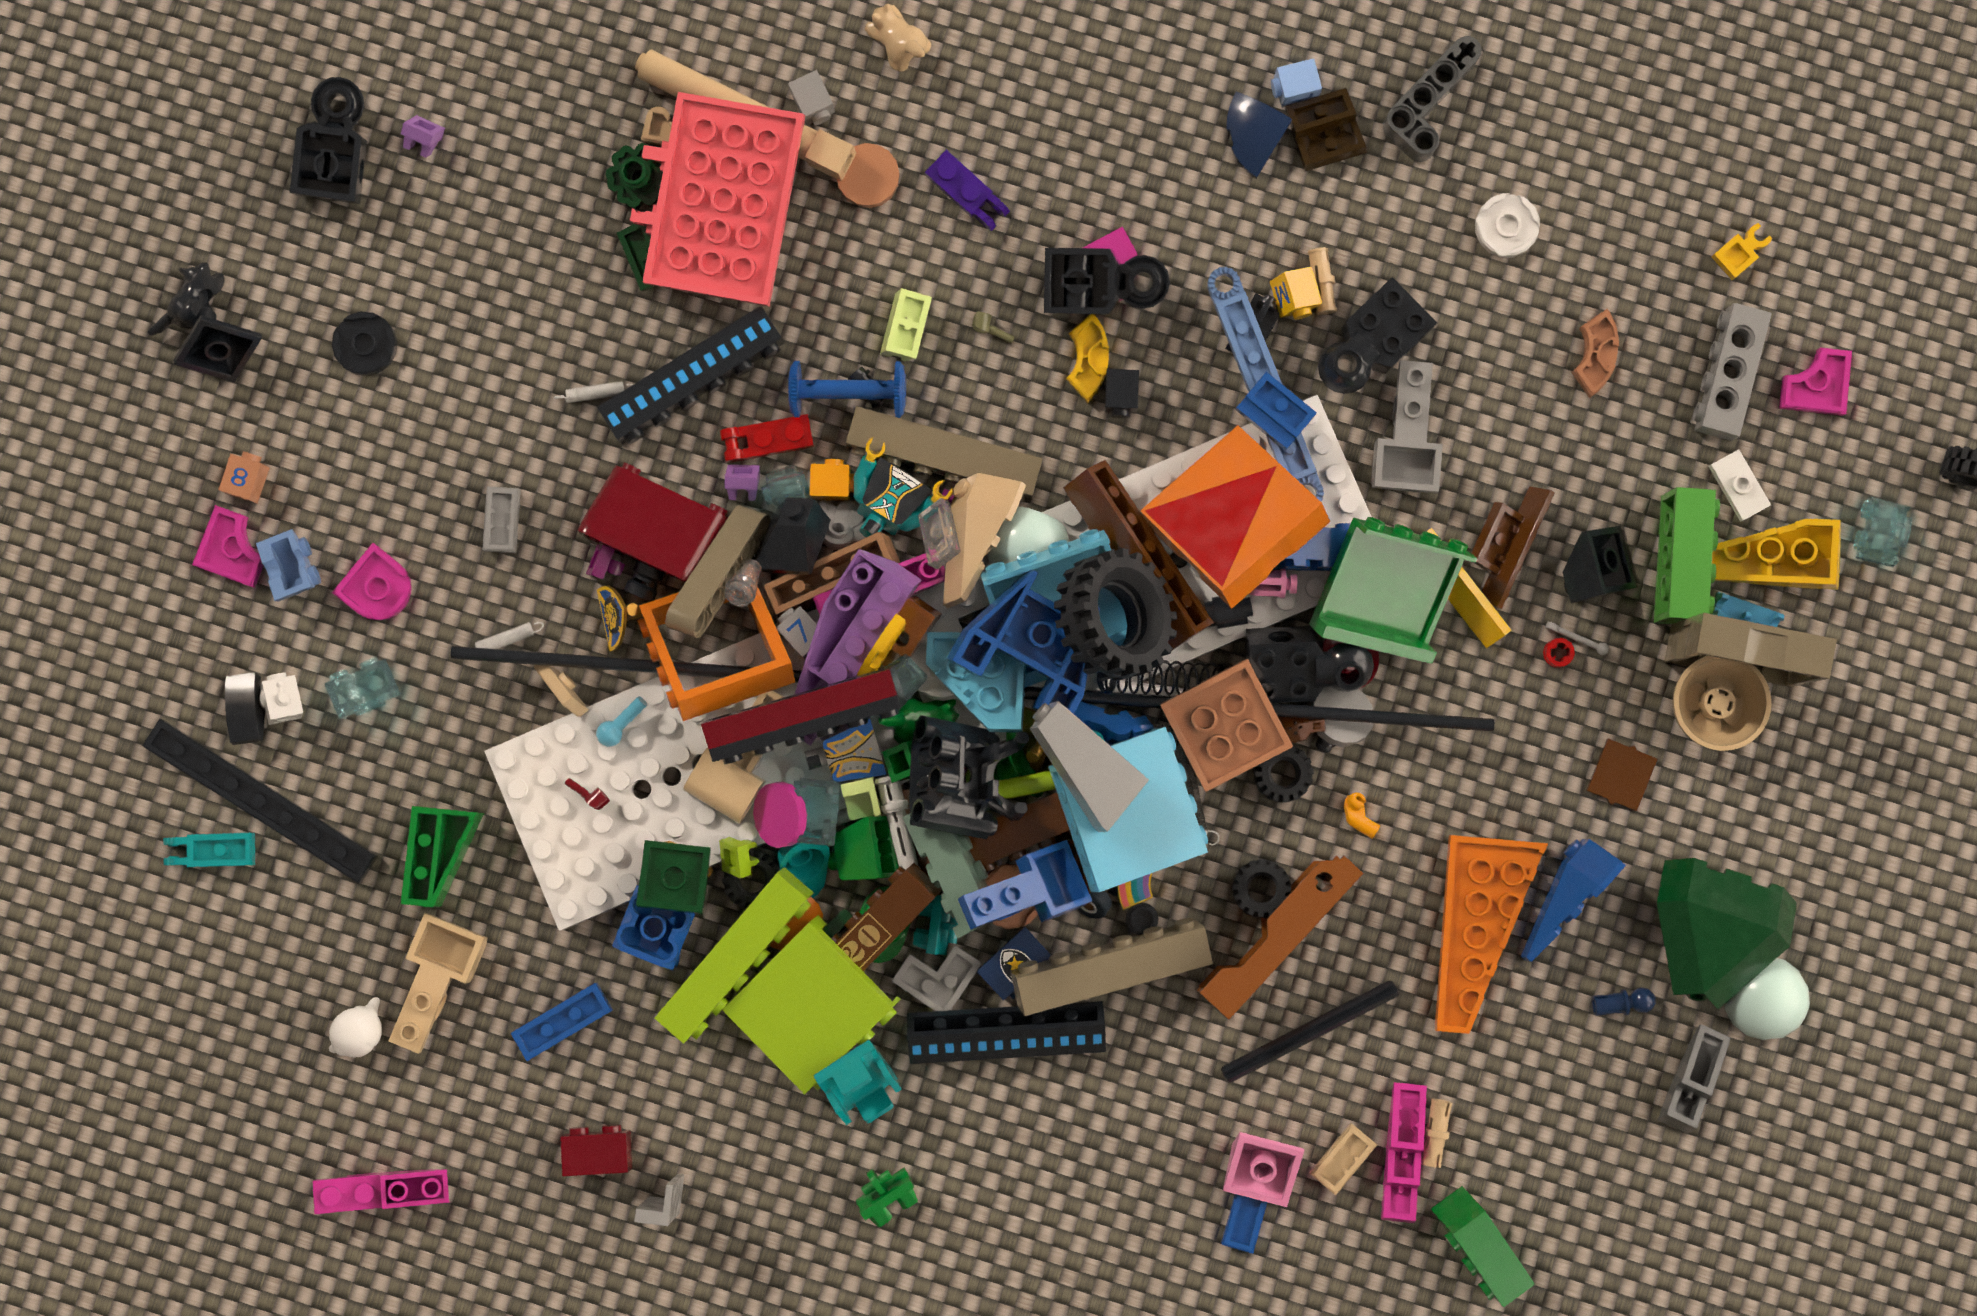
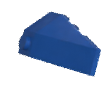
(1580, 876)

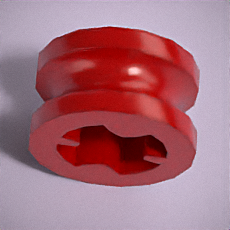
(1564, 660)

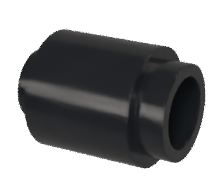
(1226, 617)

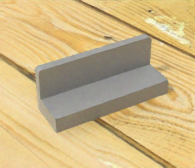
(662, 1210)

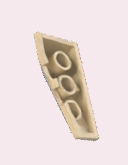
(978, 512)

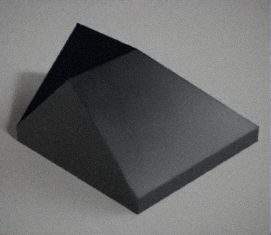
(217, 348)

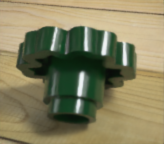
(622, 175)

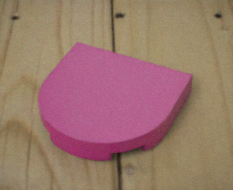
(375, 585)

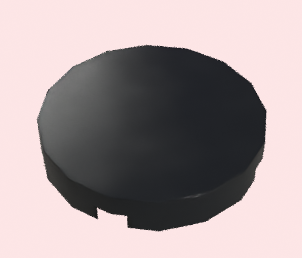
(364, 343)

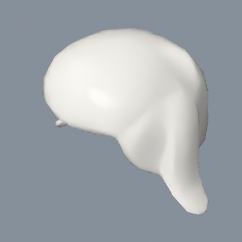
(356, 1030)

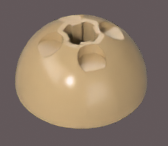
(1736, 692)

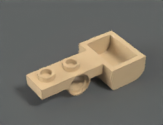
(729, 786)
(443, 954)

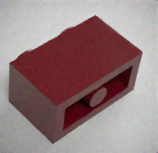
(596, 1152)

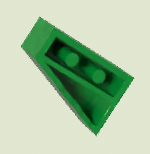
(435, 852)
(1483, 1247)

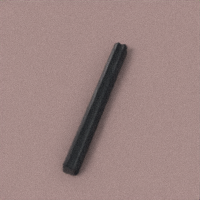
(1309, 1031)

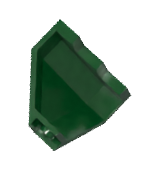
(1719, 928)

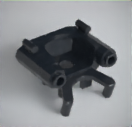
(937, 783)

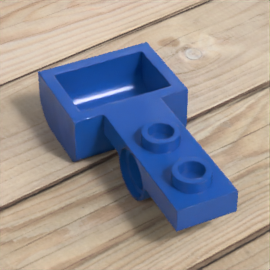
(1046, 881)

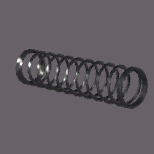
(1109, 689)

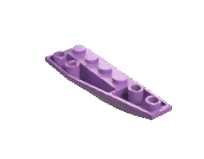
(854, 619)

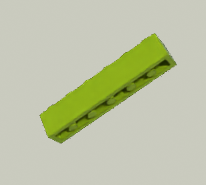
(734, 955)

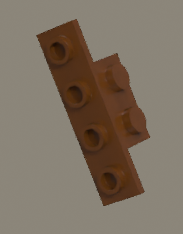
(1507, 540)

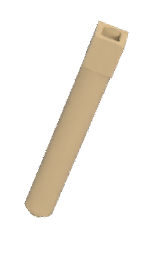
(816, 147)

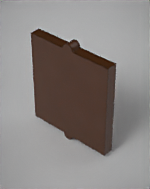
(1621, 774)

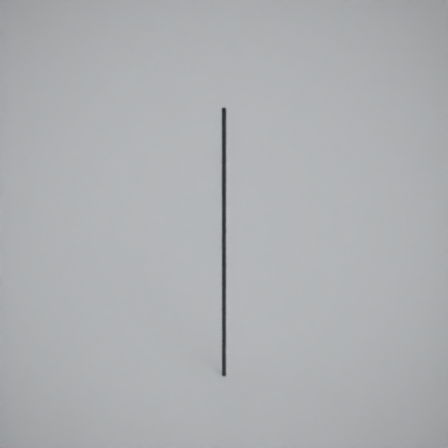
(1030, 692)

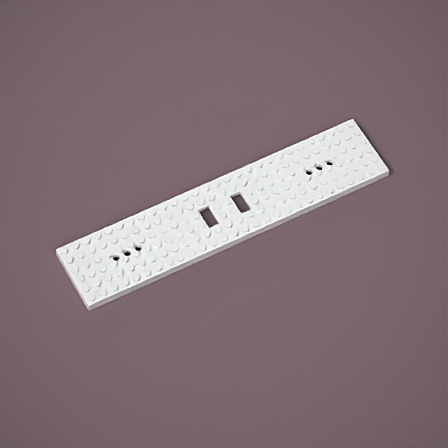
(594, 857)

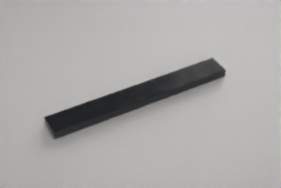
(260, 801)

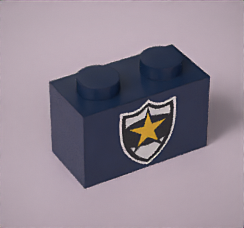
(1017, 950)

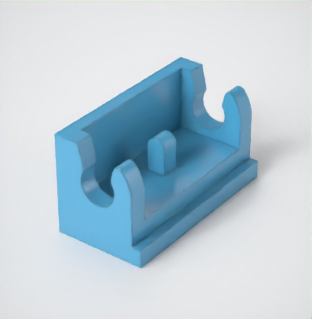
(1742, 610)

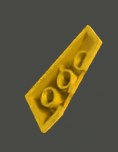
(1785, 556)

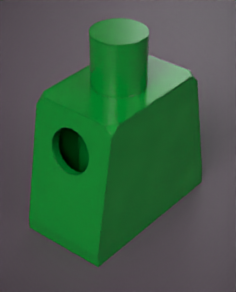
(864, 850)

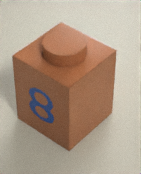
(244, 477)

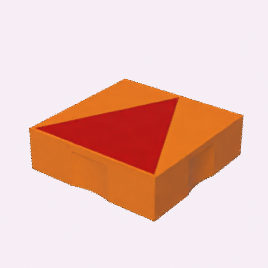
(1235, 516)

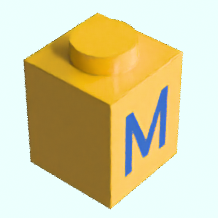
(1296, 293)

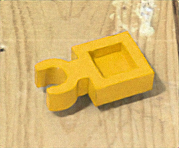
(1739, 253)

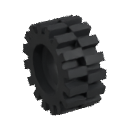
(1960, 466)
(1287, 793)
(733, 885)

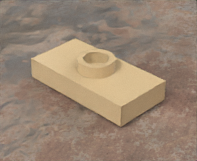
(562, 687)
(1343, 1158)

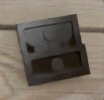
(1326, 129)

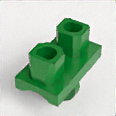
(883, 1191)

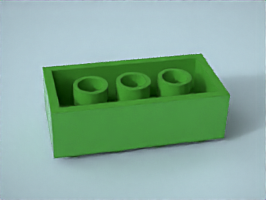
(1685, 554)

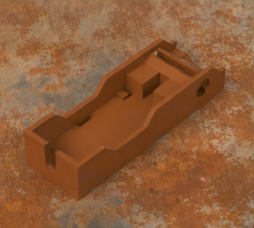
(1281, 932)

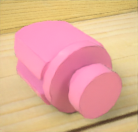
(1276, 585)

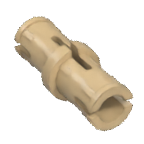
(1321, 268)
(1436, 1133)

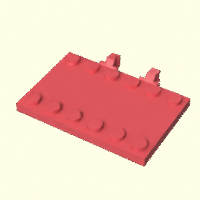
(721, 198)

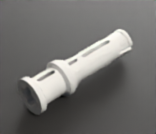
(894, 807)

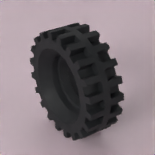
(1144, 607)

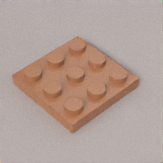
(1226, 725)

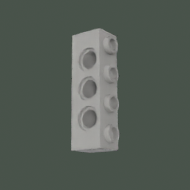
(1752, 327)

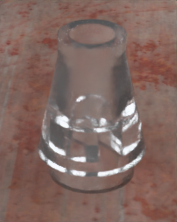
(742, 586)

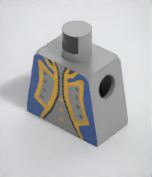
(849, 753)

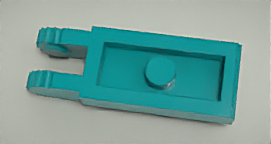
(214, 850)

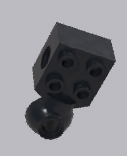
(330, 153)
(1096, 281)
(1375, 338)
(1297, 669)

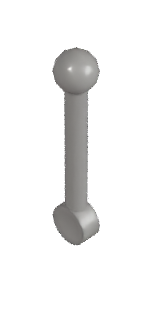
(1601, 648)

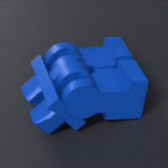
(1112, 727)

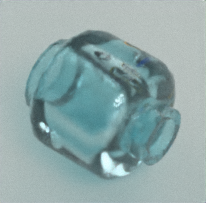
(783, 484)

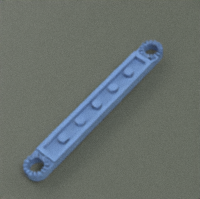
(1253, 361)

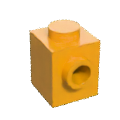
(831, 481)

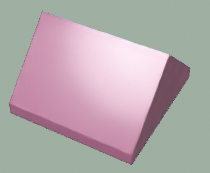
(1262, 1169)

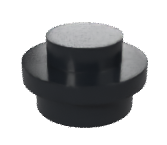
(1141, 917)

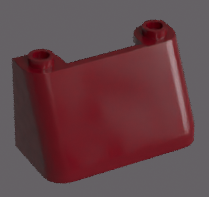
(651, 523)

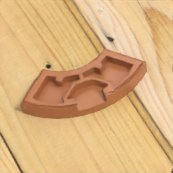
(1599, 354)

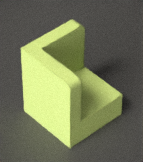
(861, 798)

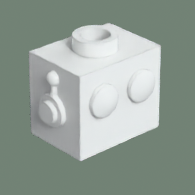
(281, 698)

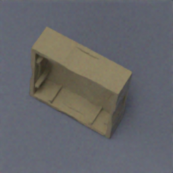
(1778, 653)

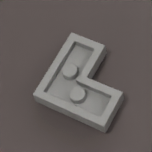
(941, 987)

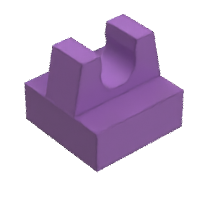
(422, 131)
(742, 477)

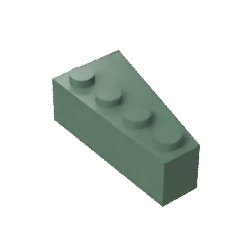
(949, 868)

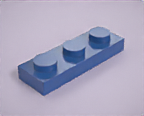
(561, 1021)

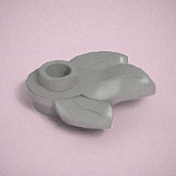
(843, 525)

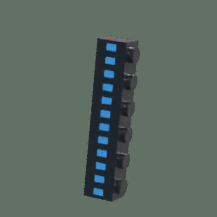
(691, 375)
(1005, 1033)

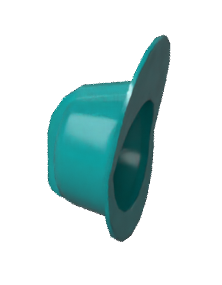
(806, 863)

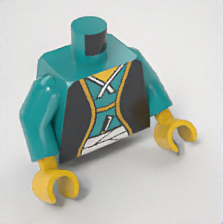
(890, 496)

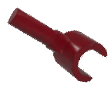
(596, 799)

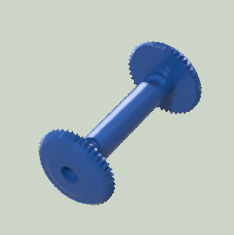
(846, 389)

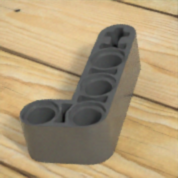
(1435, 92)

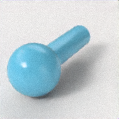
(610, 732)

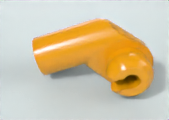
(1356, 815)

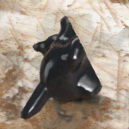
(191, 299)

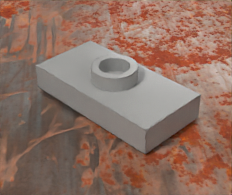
(501, 519)

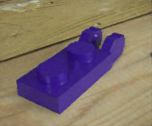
(964, 188)

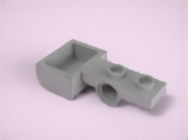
(1408, 459)

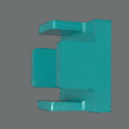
(859, 1082)

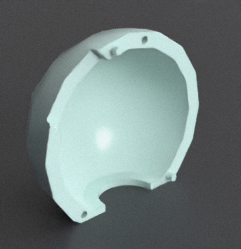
(1024, 533)
(1771, 1002)

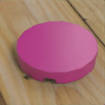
(779, 814)

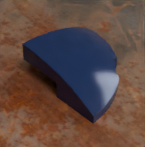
(1254, 131)

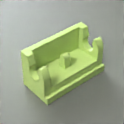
(905, 324)

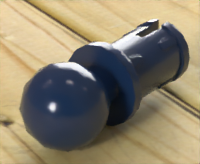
(1640, 1000)

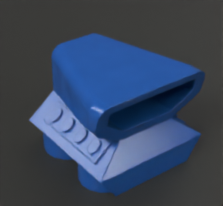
(653, 934)

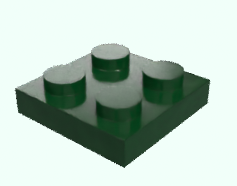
(673, 877)

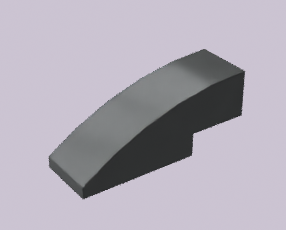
(1694, 1079)

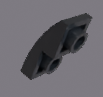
(242, 708)

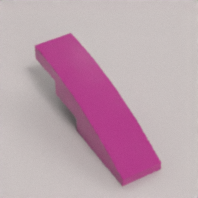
(1404, 1152)

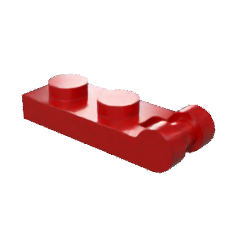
(768, 438)

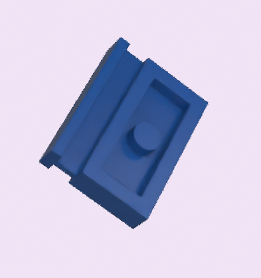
(1276, 411)

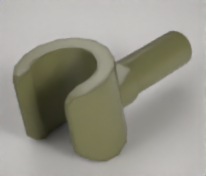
(982, 322)

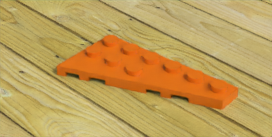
(1479, 912)

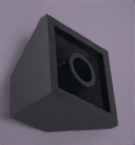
(793, 537)
(1598, 565)

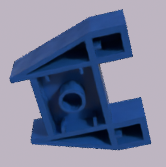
(1026, 630)

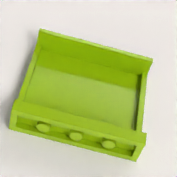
(809, 1006)

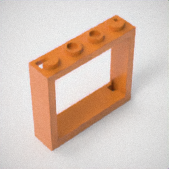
(727, 689)

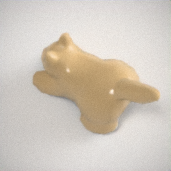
(900, 39)

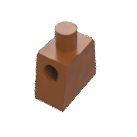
(919, 619)

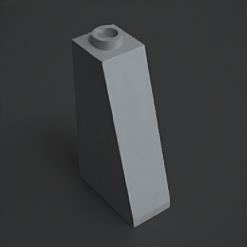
(1088, 765)

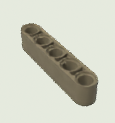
(705, 587)

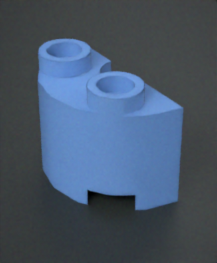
(288, 564)

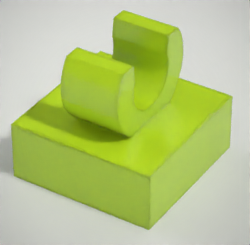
(736, 857)

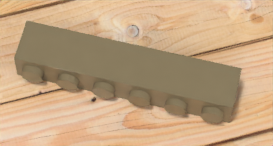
(939, 450)
(1111, 966)

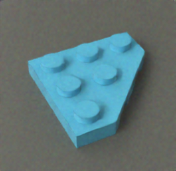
(992, 698)

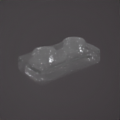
(939, 533)

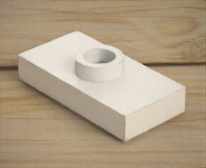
(1739, 485)

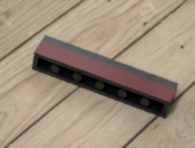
(804, 714)

